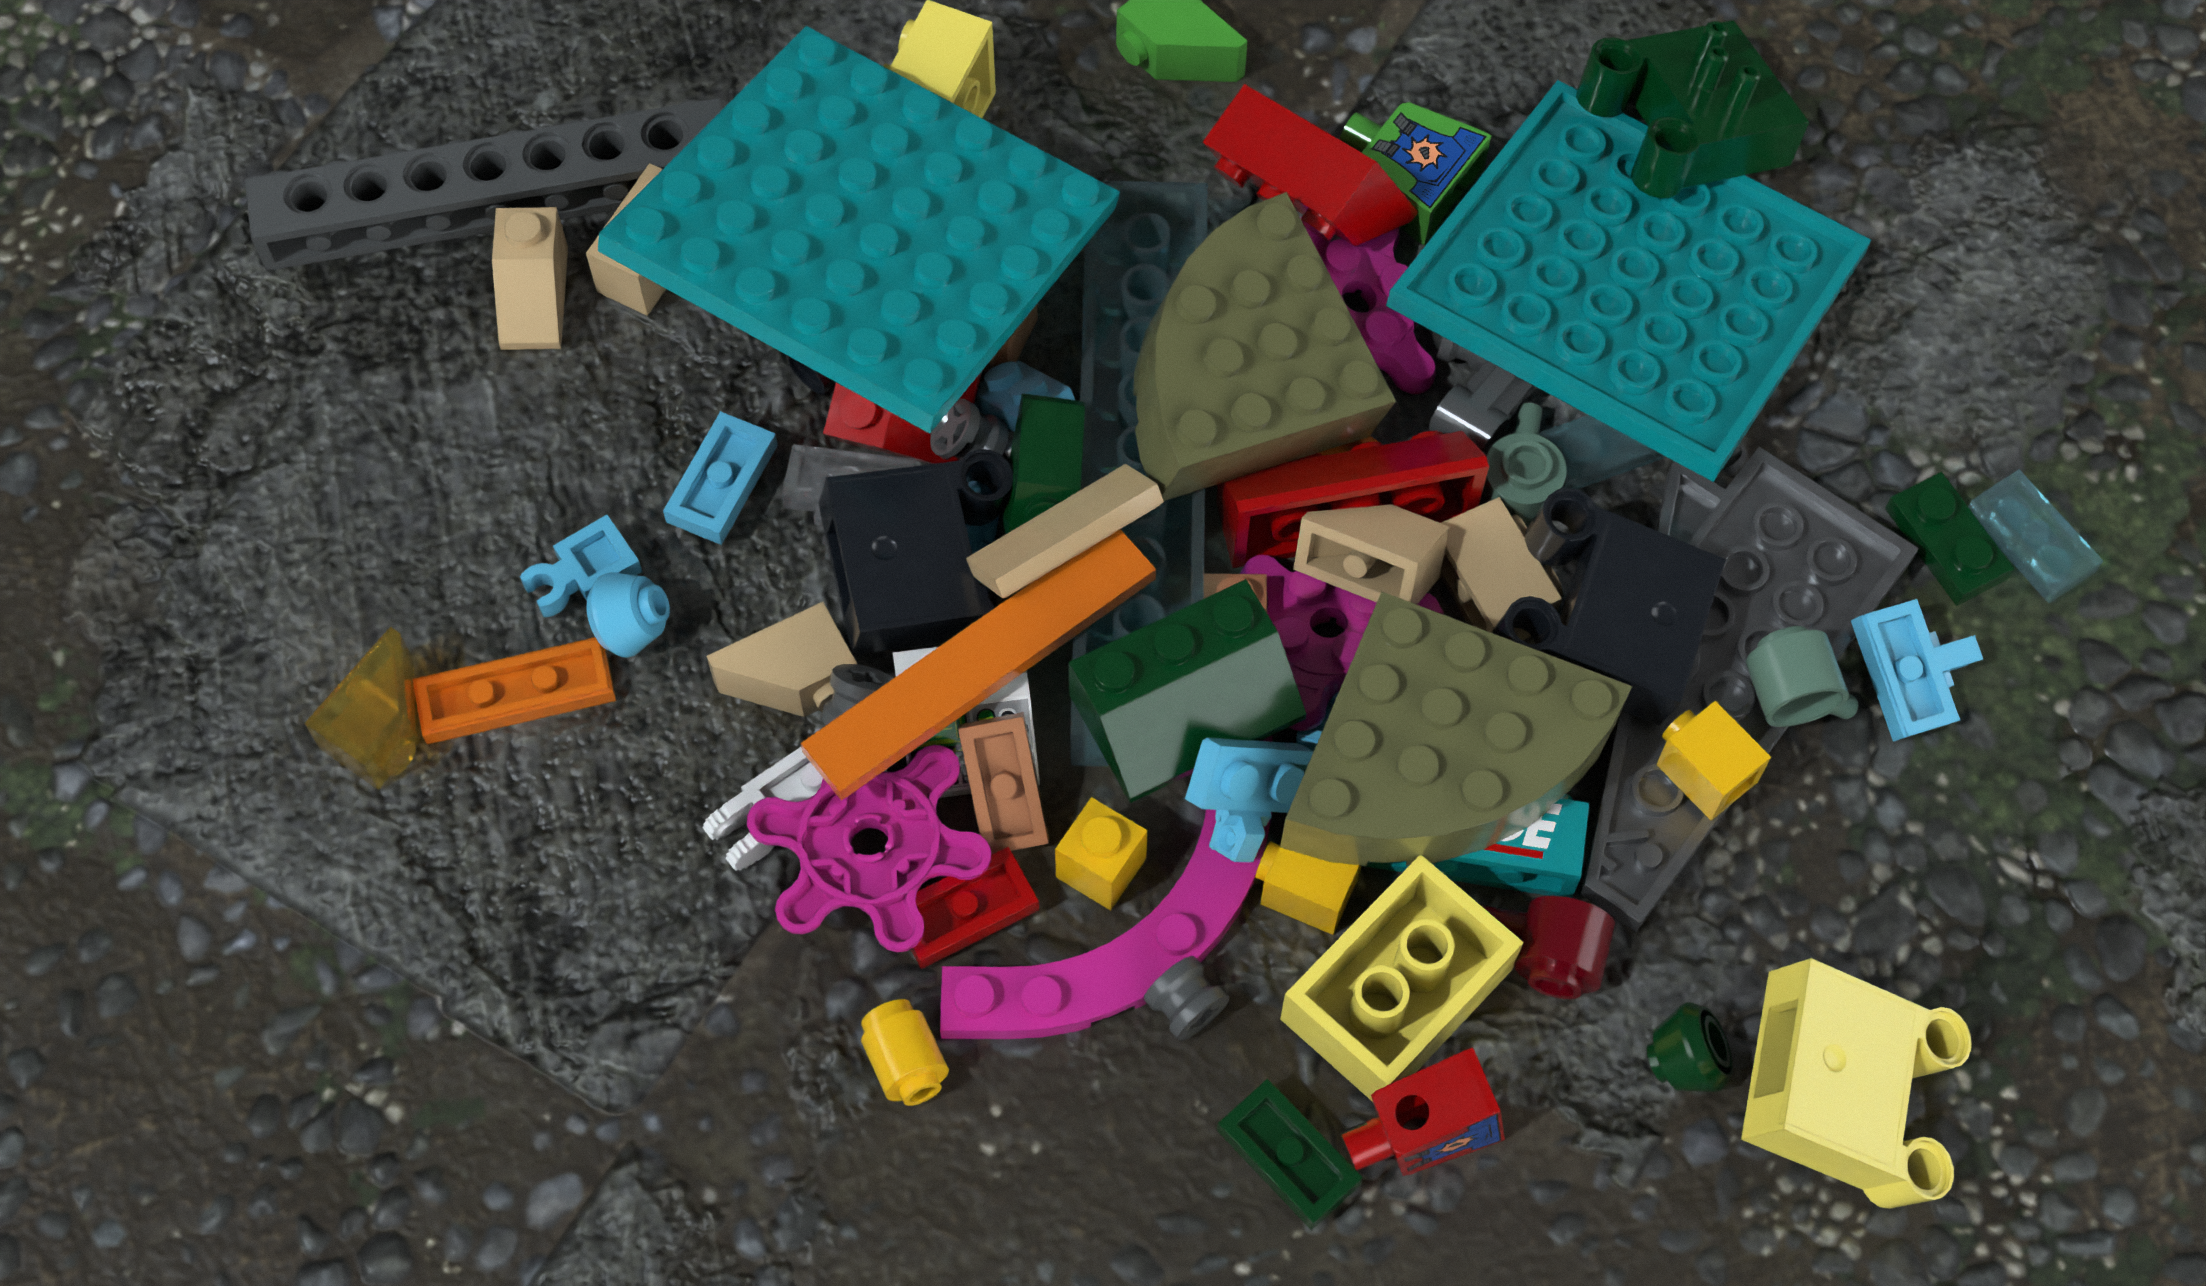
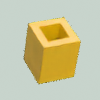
(1711, 758)
(1101, 853)
(1306, 886)

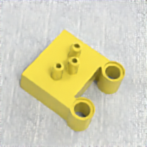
(1839, 1077)

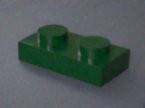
(1949, 538)
(1289, 1154)

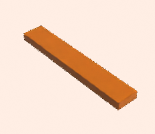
(976, 663)

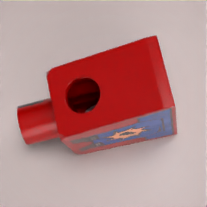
(1452, 1101)

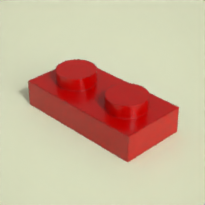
(970, 910)

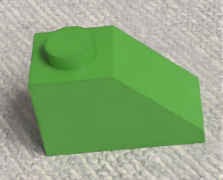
(1180, 41)

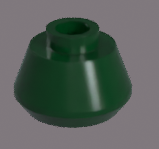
(1691, 1050)

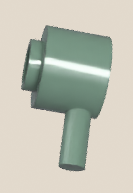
(1524, 467)
(1798, 678)

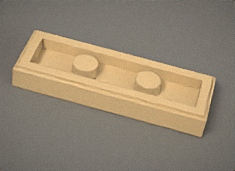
(1064, 530)

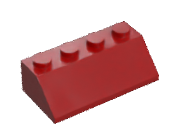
(1426, 475)

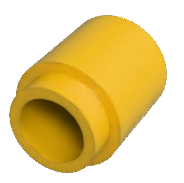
(903, 1052)

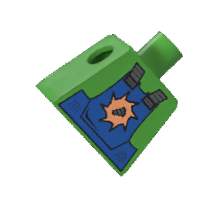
(1426, 157)

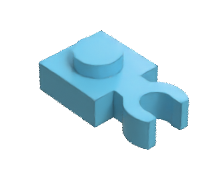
(581, 561)

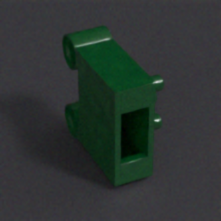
(1706, 105)

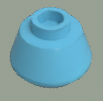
(626, 612)

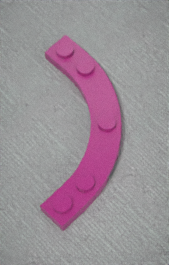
(1111, 978)

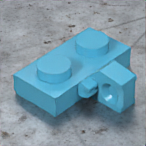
(1911, 668)
(1244, 786)

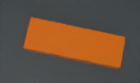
(513, 690)

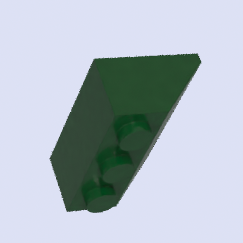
(1185, 680)

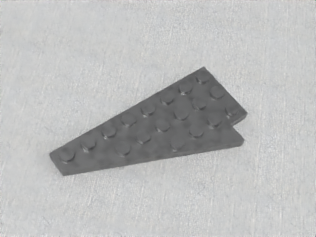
(1789, 562)

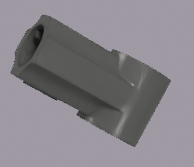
(1483, 406)

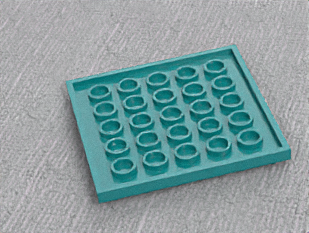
(861, 226)
(1624, 301)

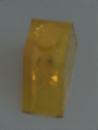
(372, 714)

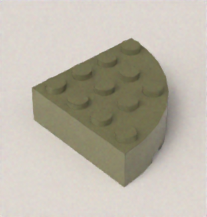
(1251, 358)
(1445, 742)

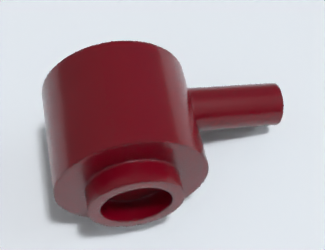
(1562, 944)

